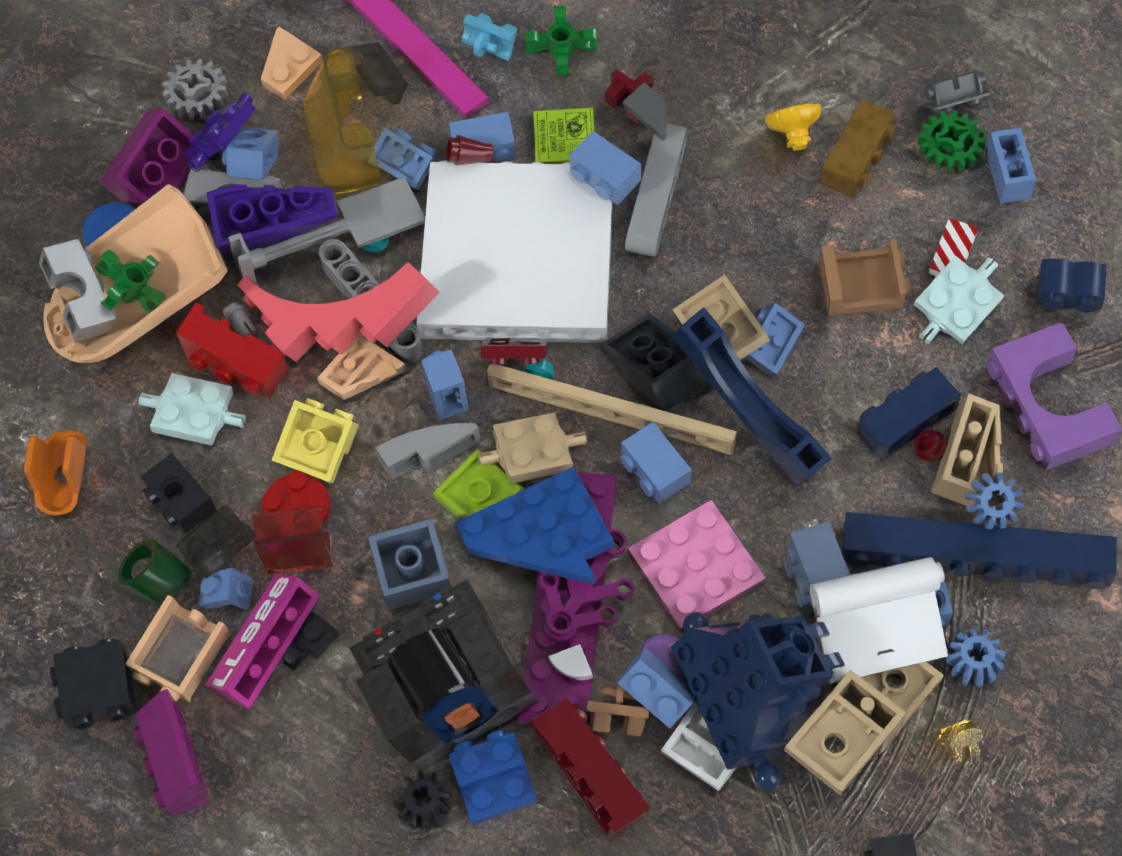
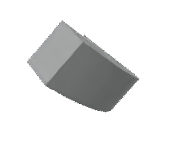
(426, 447)

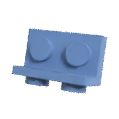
(403, 158)
(782, 331)

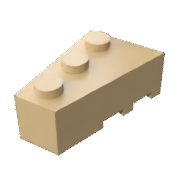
(970, 451)

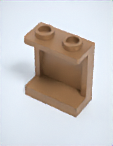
(863, 279)

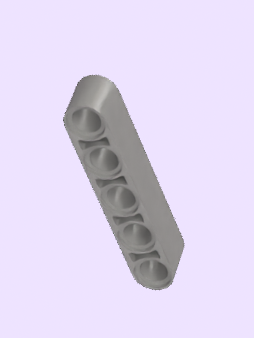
(656, 191)
(349, 267)

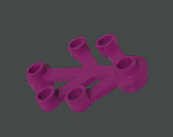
(585, 593)

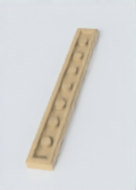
(611, 408)

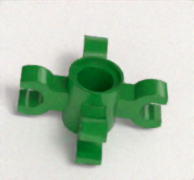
(561, 40)
(129, 282)

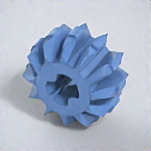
(1004, 508)
(972, 669)

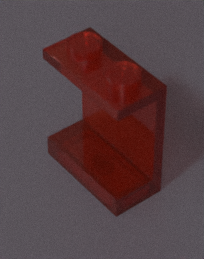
(292, 540)

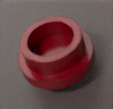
(930, 445)

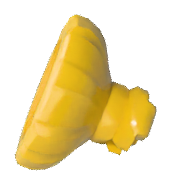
(794, 122)

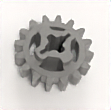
(195, 89)

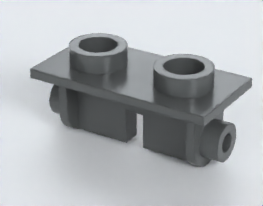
(945, 96)

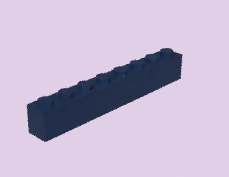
(976, 550)

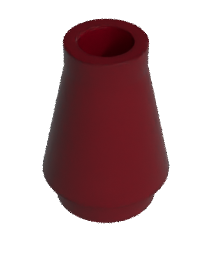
(467, 151)

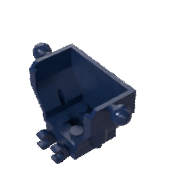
(754, 684)

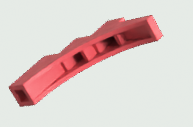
(376, 314)

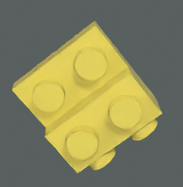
(315, 439)

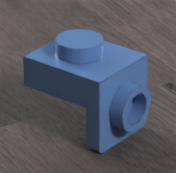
(226, 588)

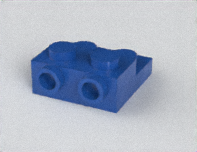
(492, 776)

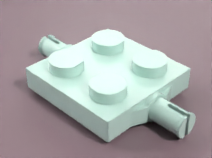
(958, 300)
(192, 409)

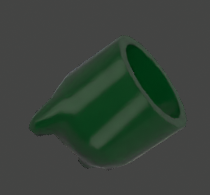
(160, 577)

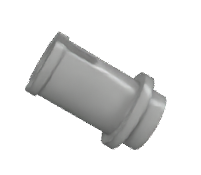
(239, 320)

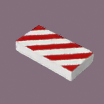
(955, 241)

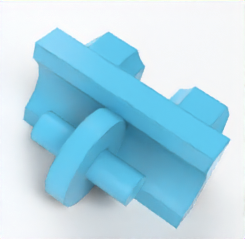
(488, 37)

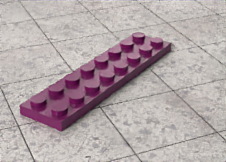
(545, 682)

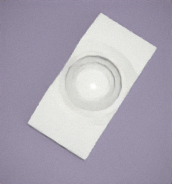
(696, 751)

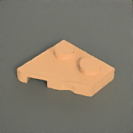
(288, 63)
(359, 369)

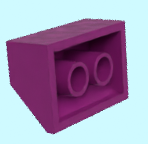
(149, 159)
(170, 755)

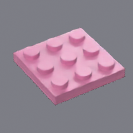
(696, 564)

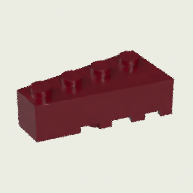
(590, 768)

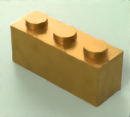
(858, 148)

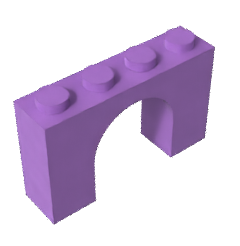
(1052, 436)

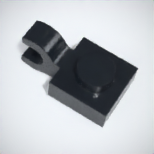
(311, 639)

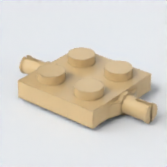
(532, 448)

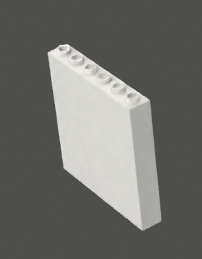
(515, 254)

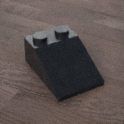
(653, 363)

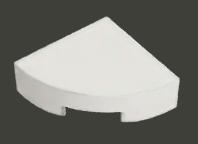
(572, 663)

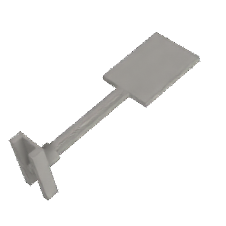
(366, 216)

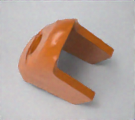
(44, 459)

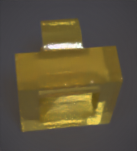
(961, 735)

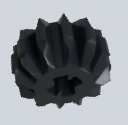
(423, 787)

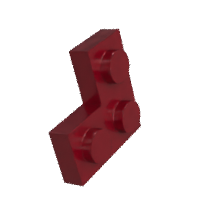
(501, 349)

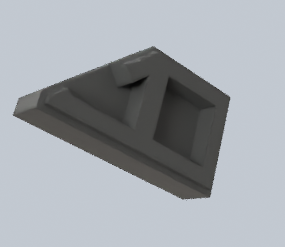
(648, 109)

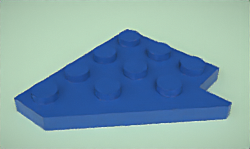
(541, 529)

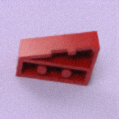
(229, 355)

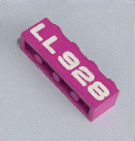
(262, 640)

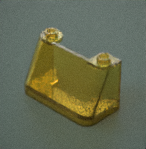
(341, 152)

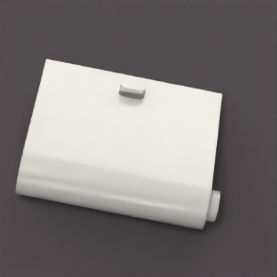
(881, 613)

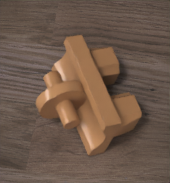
(602, 712)

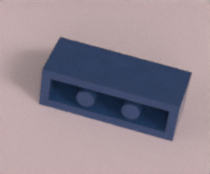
(908, 413)

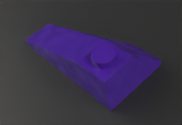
(267, 213)

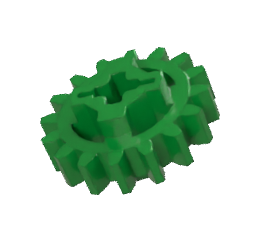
(951, 141)

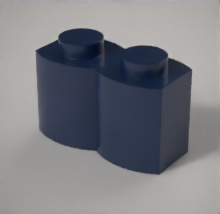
(1071, 284)

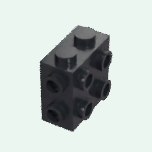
(93, 684)

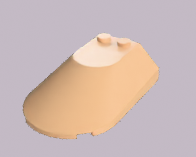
(188, 267)

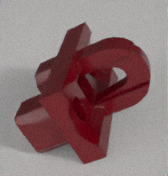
(622, 87)

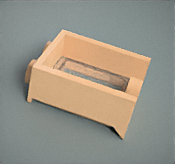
(177, 650)

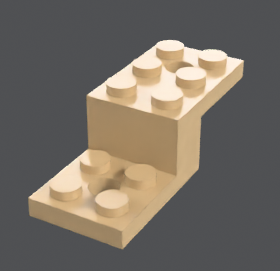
(866, 719)

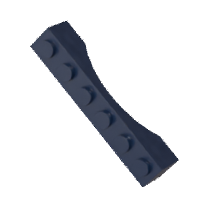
(715, 358)

